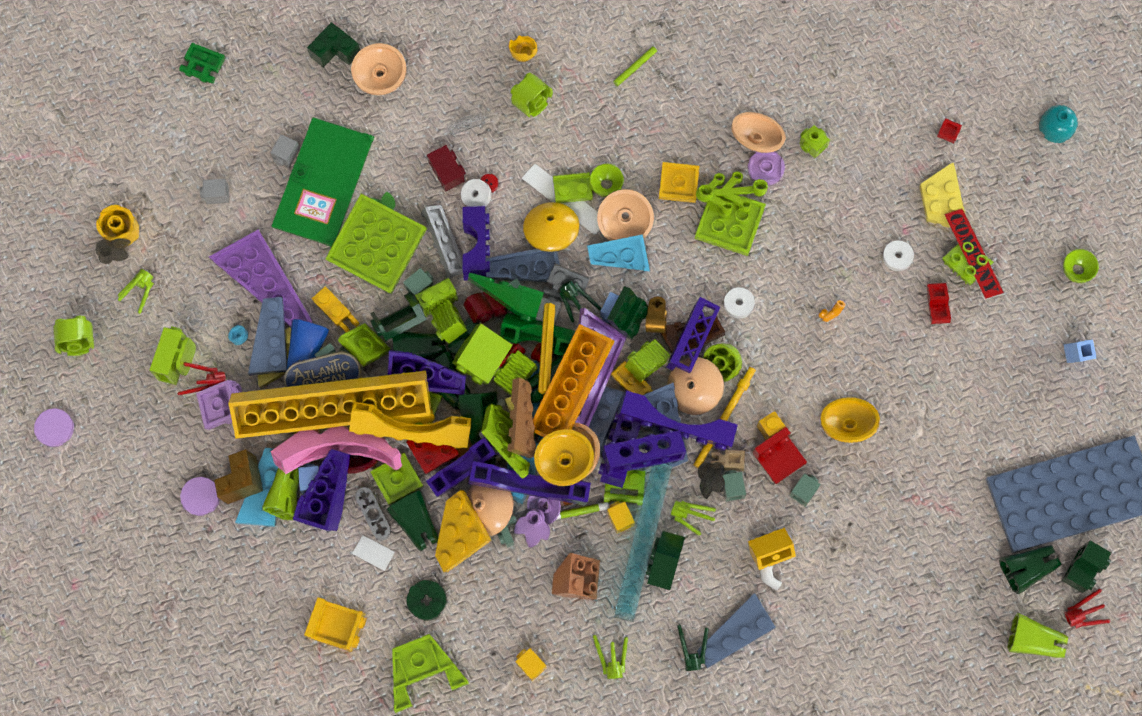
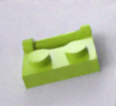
(635, 482)

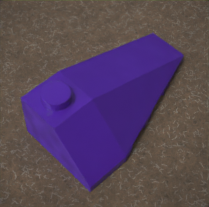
(438, 376)
(324, 498)

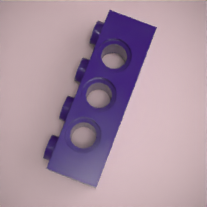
(619, 435)
(617, 463)

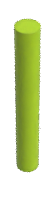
(638, 63)

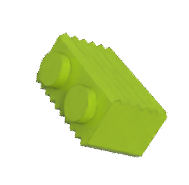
(436, 295)
(448, 321)
(647, 360)
(517, 367)

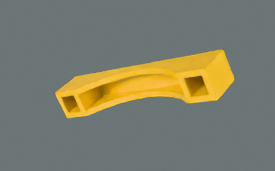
(370, 420)

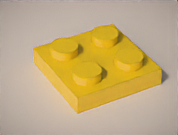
(679, 182)

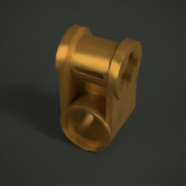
(656, 316)

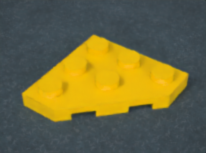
(460, 532)

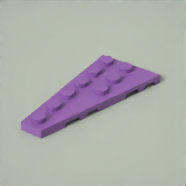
(257, 270)
(592, 322)

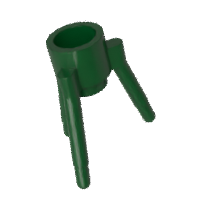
(569, 291)
(692, 661)

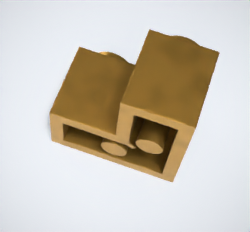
(242, 481)

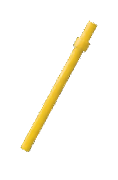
(742, 386)

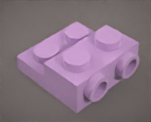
(214, 403)

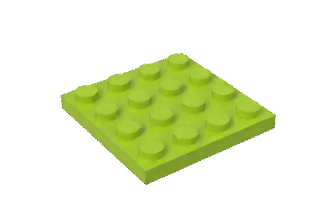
(376, 243)

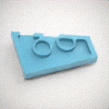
(620, 253)

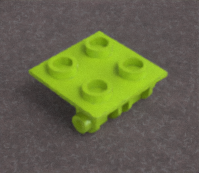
(956, 260)

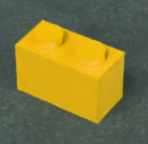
(771, 548)

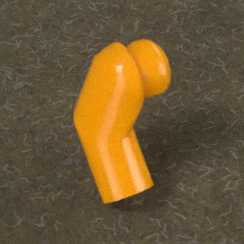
(834, 312)

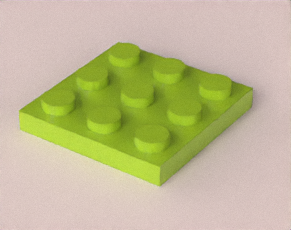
(732, 230)

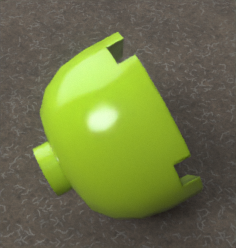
(726, 359)

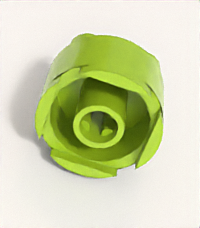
(531, 95)
(73, 336)

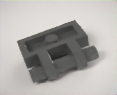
(560, 275)

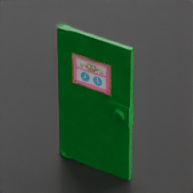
(322, 182)

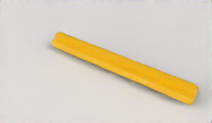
(546, 347)

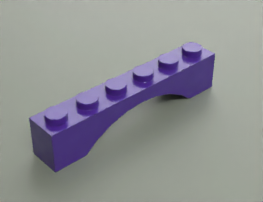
(638, 408)
(533, 485)

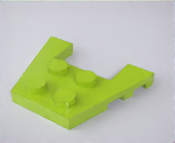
(496, 430)
(417, 662)

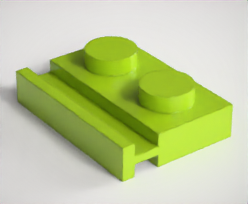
(572, 188)

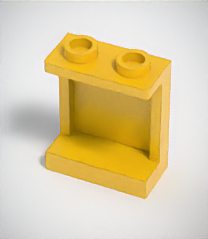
(335, 625)

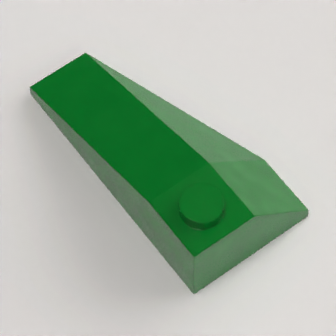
(521, 300)

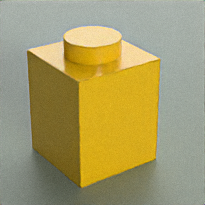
(770, 425)
(620, 516)
(530, 663)

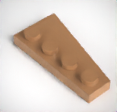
(523, 426)

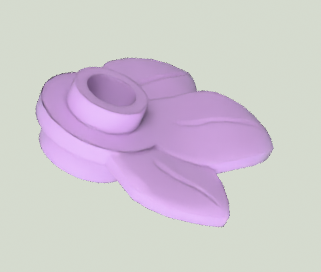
(533, 530)

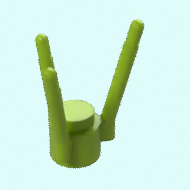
(141, 279)
(682, 509)
(614, 669)

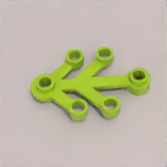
(708, 193)

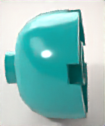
(1058, 123)

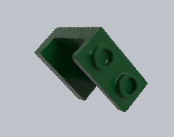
(399, 320)

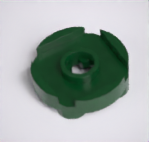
(435, 606)

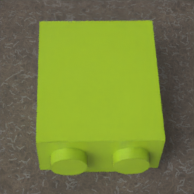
(171, 354)
(481, 354)

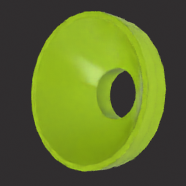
(606, 172)
(1085, 260)

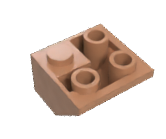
(577, 577)

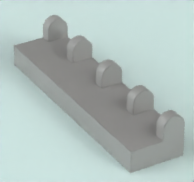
(443, 240)

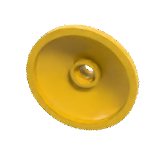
(552, 234)
(850, 420)
(561, 447)

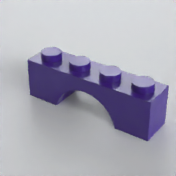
(475, 224)
(460, 469)

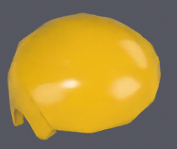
(523, 48)

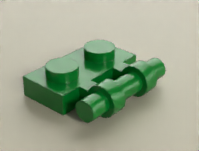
(205, 58)

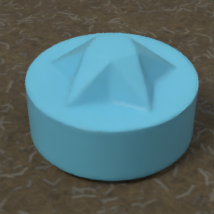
(238, 335)

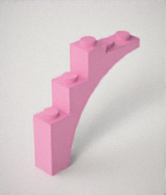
(312, 445)

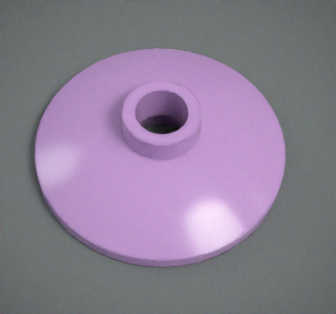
(551, 513)

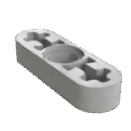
(362, 503)

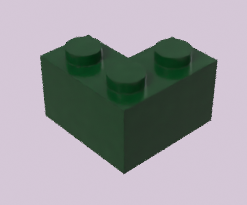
(333, 42)
(665, 560)
(1086, 564)

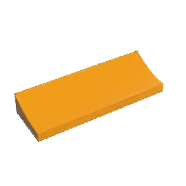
(572, 381)

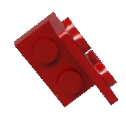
(432, 456)
(779, 456)

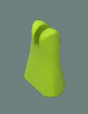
(282, 496)
(1035, 638)

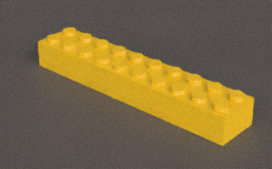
(327, 403)

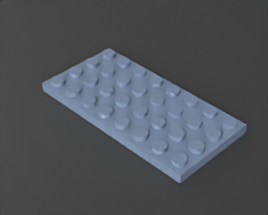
(1069, 494)

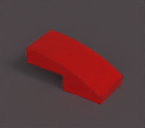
(938, 303)

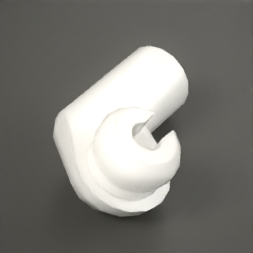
(768, 579)

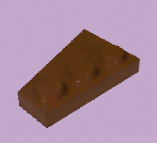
(674, 331)

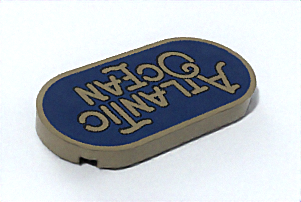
(323, 369)

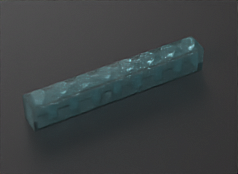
(643, 542)

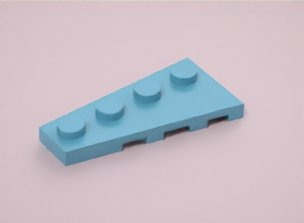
(251, 509)

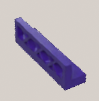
(686, 335)

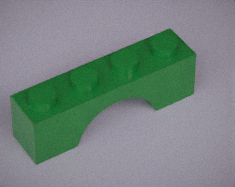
(517, 330)

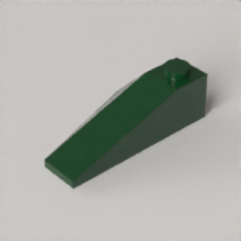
(474, 407)

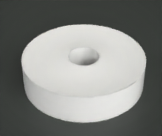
(470, 188)
(901, 248)
(742, 295)

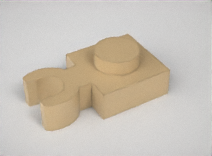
(731, 460)

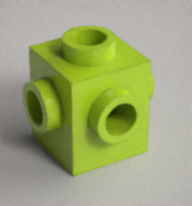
(814, 141)

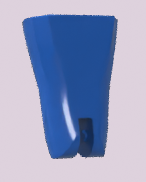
(305, 340)

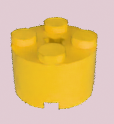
(117, 216)

